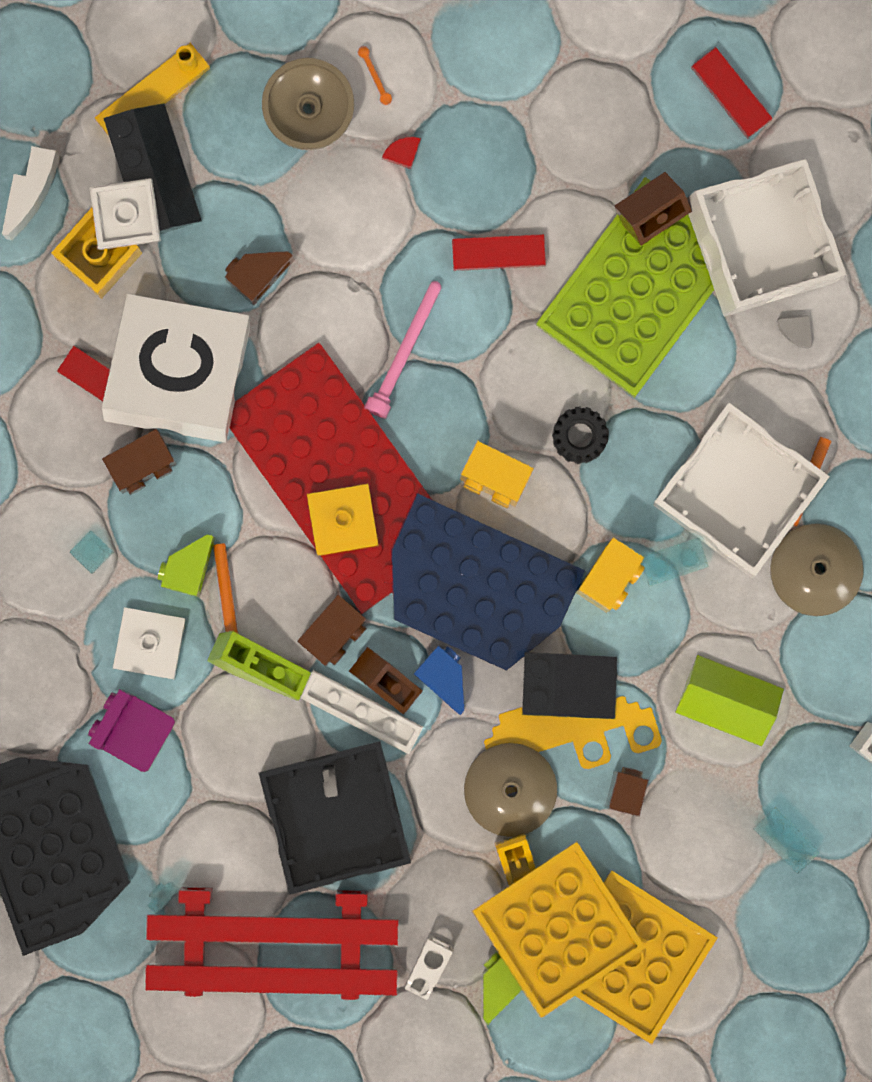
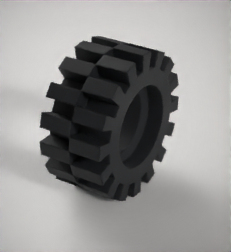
(580, 416)

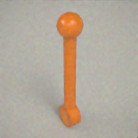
(385, 98)

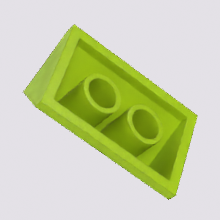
(730, 700)

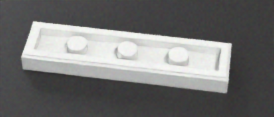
(361, 712)

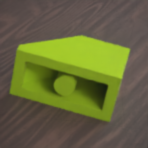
(187, 567)
(498, 987)

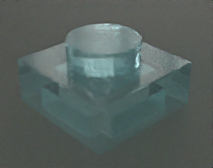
(91, 552)
(162, 896)

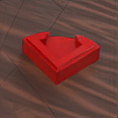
(402, 151)

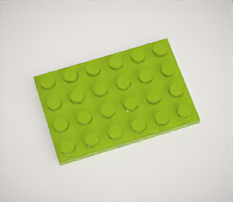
(630, 301)

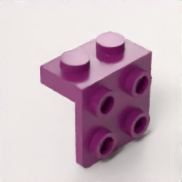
(131, 730)

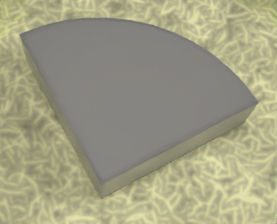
(796, 330)
(330, 781)

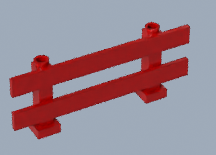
(197, 928)

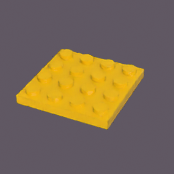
(558, 929)
(652, 982)

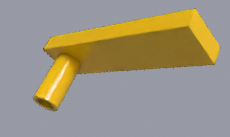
(161, 84)

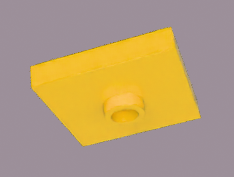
(342, 520)

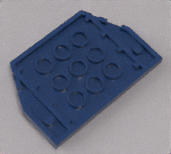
(476, 584)

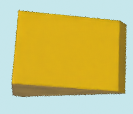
(515, 857)

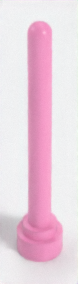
(379, 403)

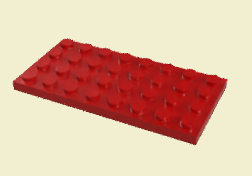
(315, 437)

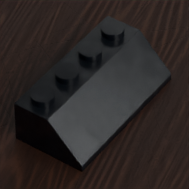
(147, 150)

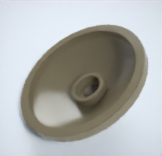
(305, 83)
(795, 576)
(507, 766)

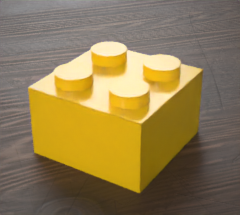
(92, 266)
(496, 475)
(610, 576)

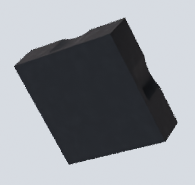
(337, 835)

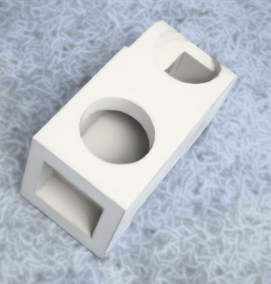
(429, 967)

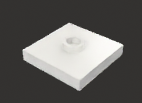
(125, 214)
(149, 643)

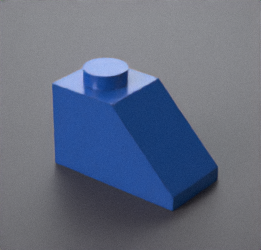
(444, 677)

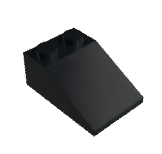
(569, 685)

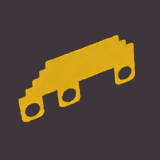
(549, 732)

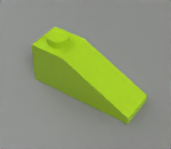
(258, 665)

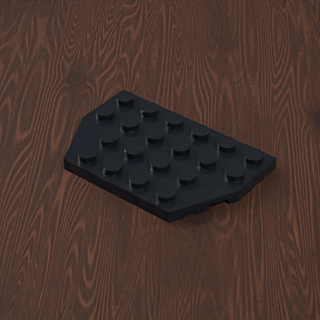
(55, 851)

